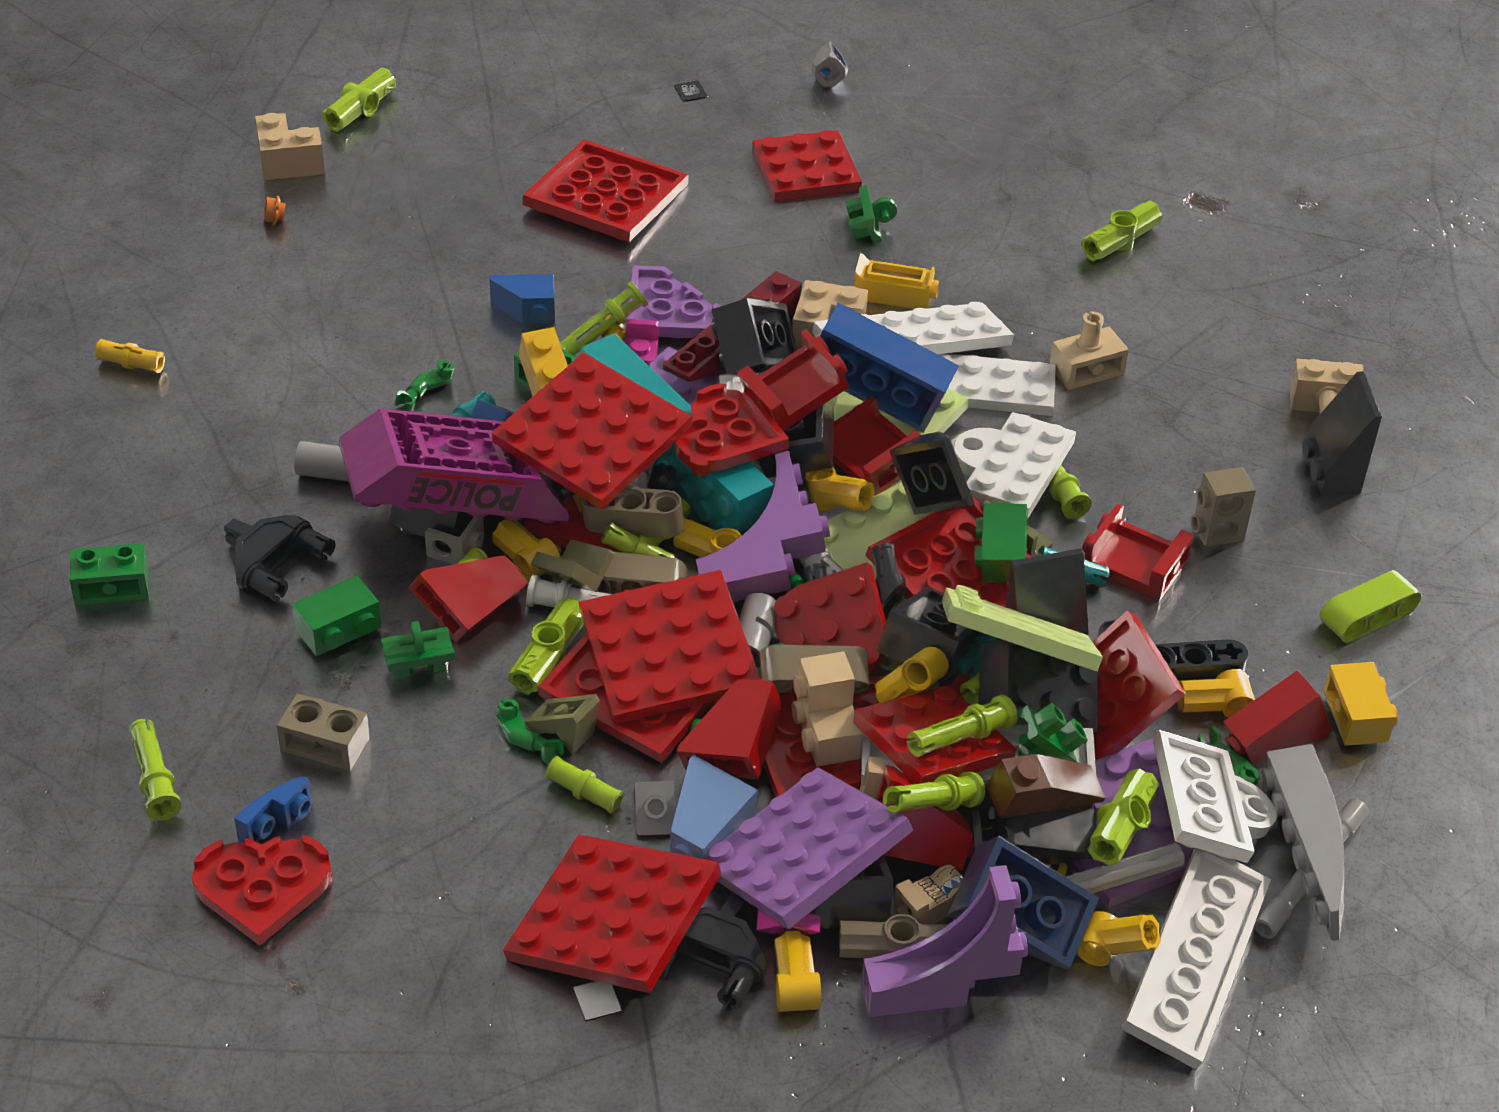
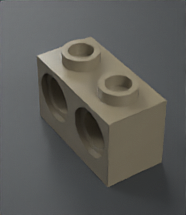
(1223, 506)
(323, 731)

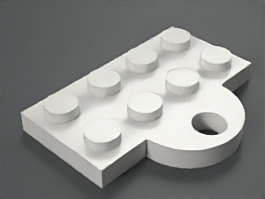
(1013, 462)
(1207, 801)

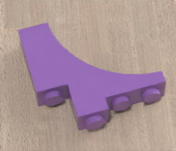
(785, 531)
(945, 965)

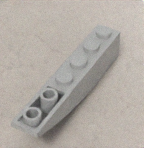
(1313, 827)

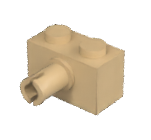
(1089, 356)
(1318, 382)

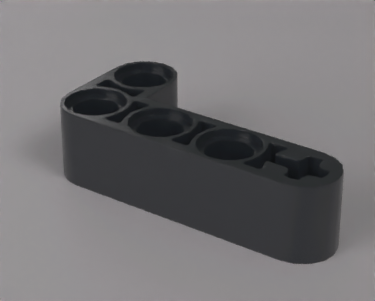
(1200, 658)

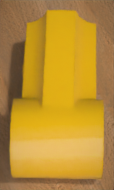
(835, 491)
(704, 540)
(522, 546)
(911, 676)
(1226, 693)
(1113, 936)
(796, 982)

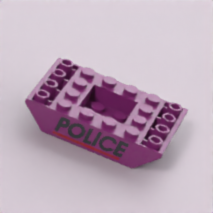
(443, 467)

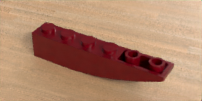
(701, 354)

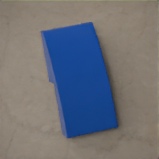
(278, 806)

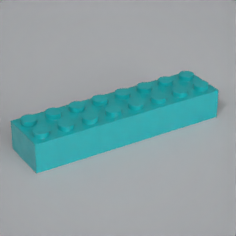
(721, 498)

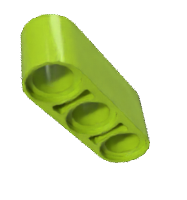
(1370, 606)

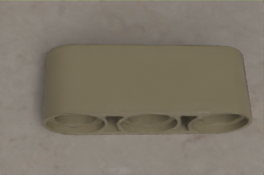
(638, 512)
(638, 571)
(781, 663)

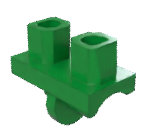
(866, 215)
(417, 650)
(1050, 733)

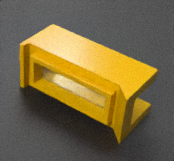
(896, 283)

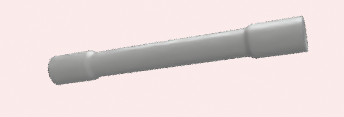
(1281, 907)

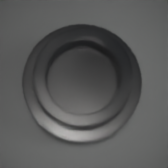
(663, 477)

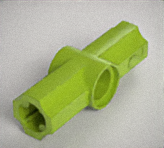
(359, 99)
(1121, 230)
(547, 646)
(1123, 817)

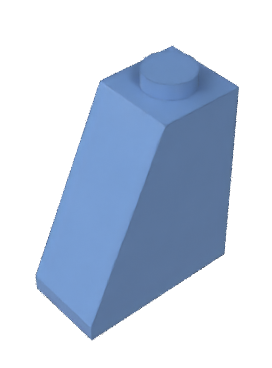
(709, 808)

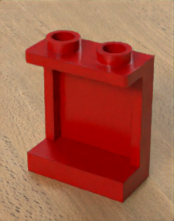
(798, 382)
(864, 444)
(1137, 556)

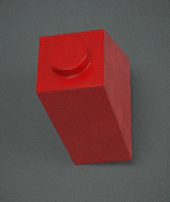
(468, 592)
(1278, 719)
(736, 729)
(937, 834)

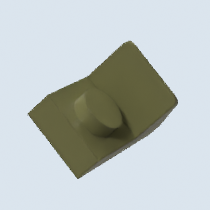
(568, 717)

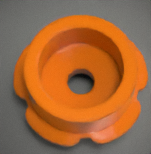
(273, 210)

